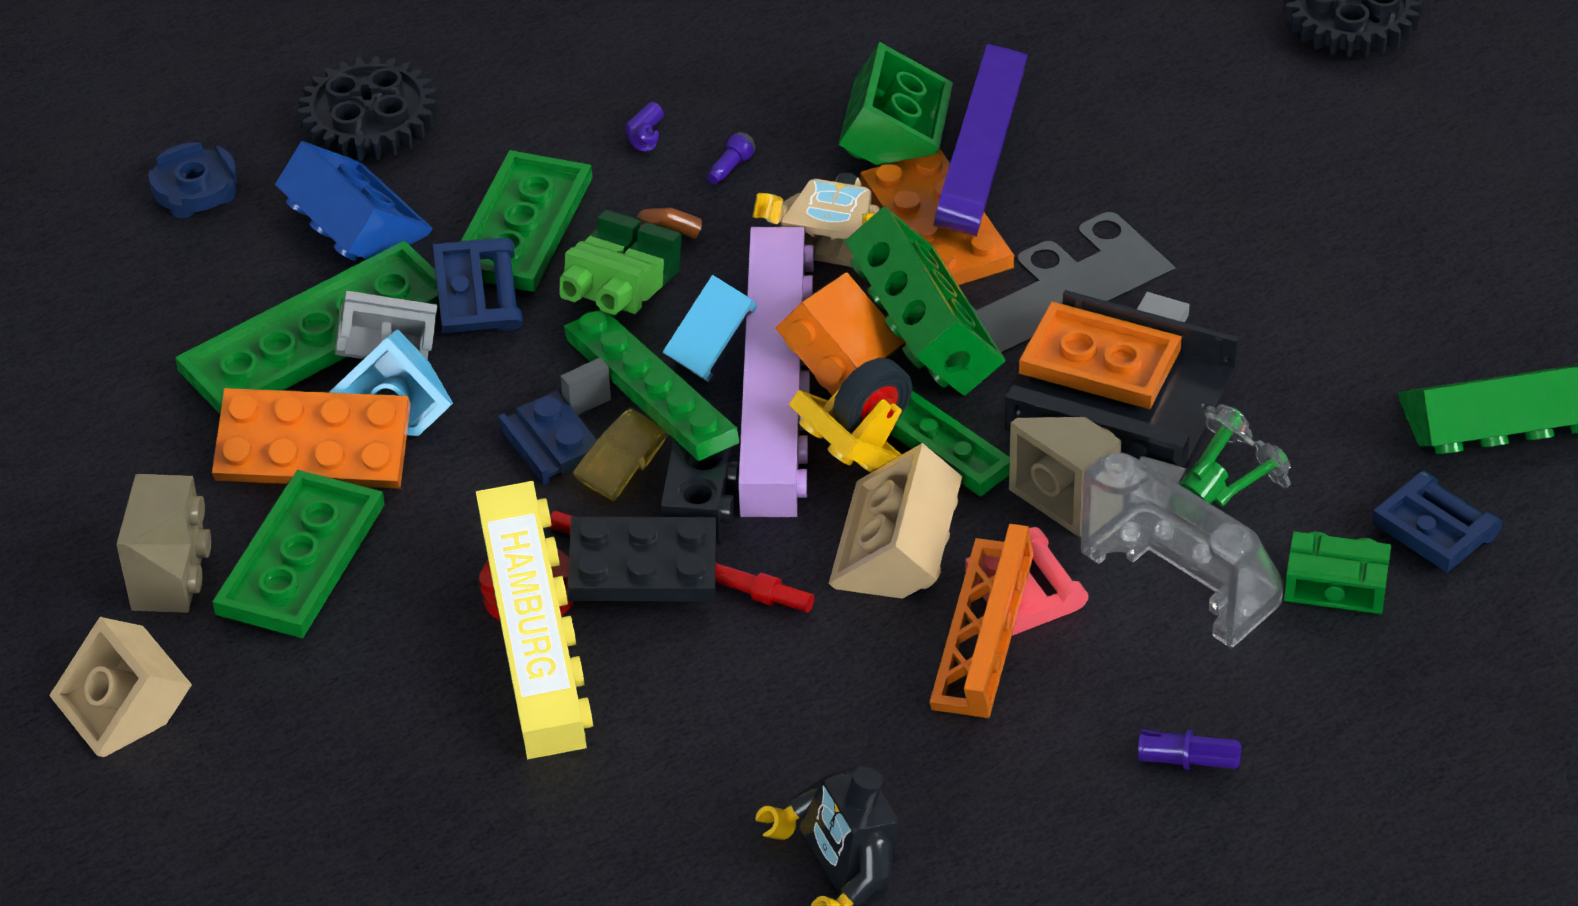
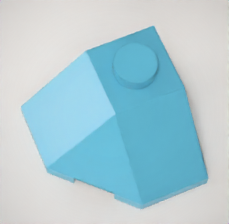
(400, 370)

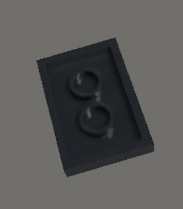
(642, 559)

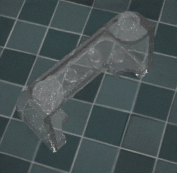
(1141, 510)

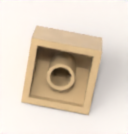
(119, 686)

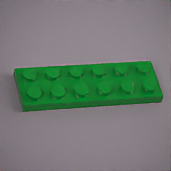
(302, 331)

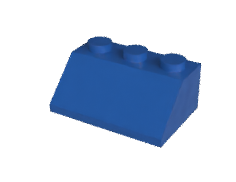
(348, 203)

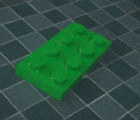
(532, 206)
(299, 554)

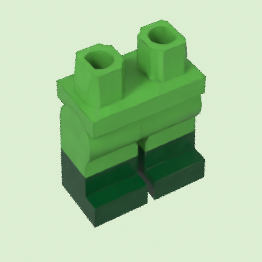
(621, 263)

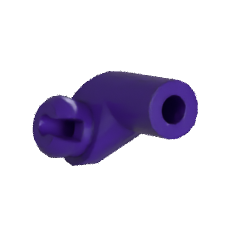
(640, 127)

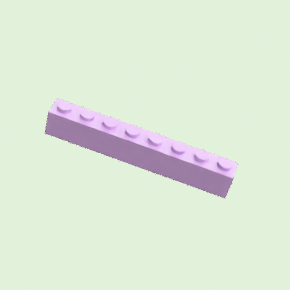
(773, 375)

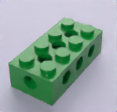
(923, 302)

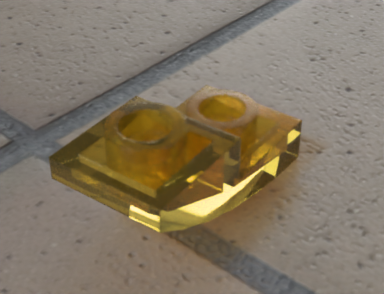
(619, 453)

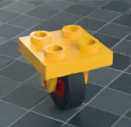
(859, 413)

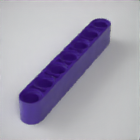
(980, 140)

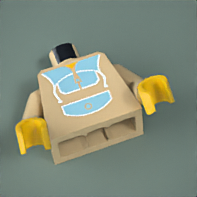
(826, 211)

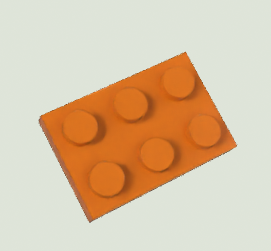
(1100, 355)

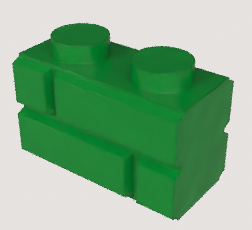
(1337, 572)

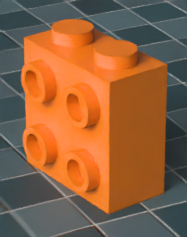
(838, 332)

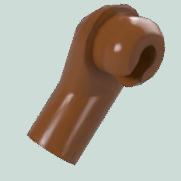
(673, 220)

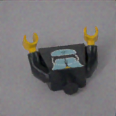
(847, 830)

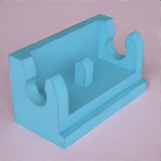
(708, 327)

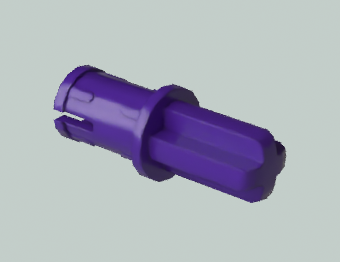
(1188, 749)

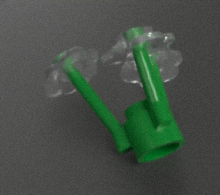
(1209, 477)

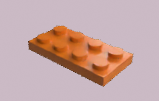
(913, 192)
(332, 435)

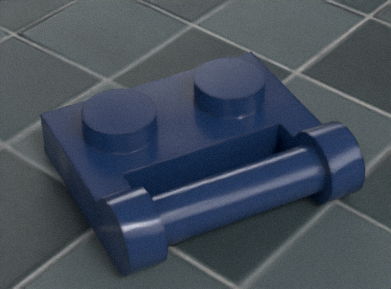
(462, 289)
(1435, 522)

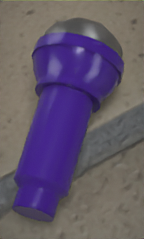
(738, 149)

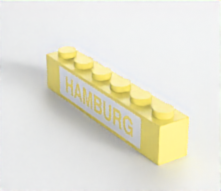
(532, 621)

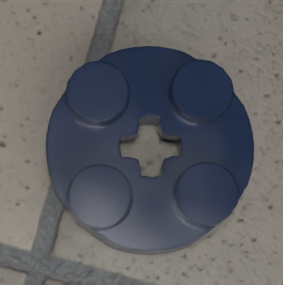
(213, 182)

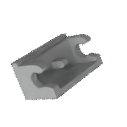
(370, 319)

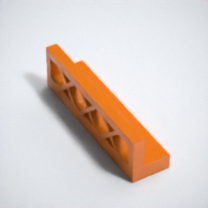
(993, 628)

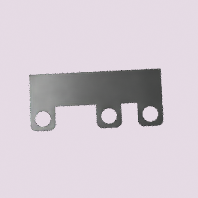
(1116, 269)

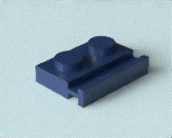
(548, 436)

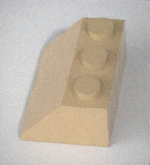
(897, 526)

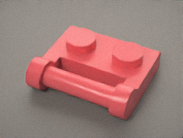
(1035, 605)

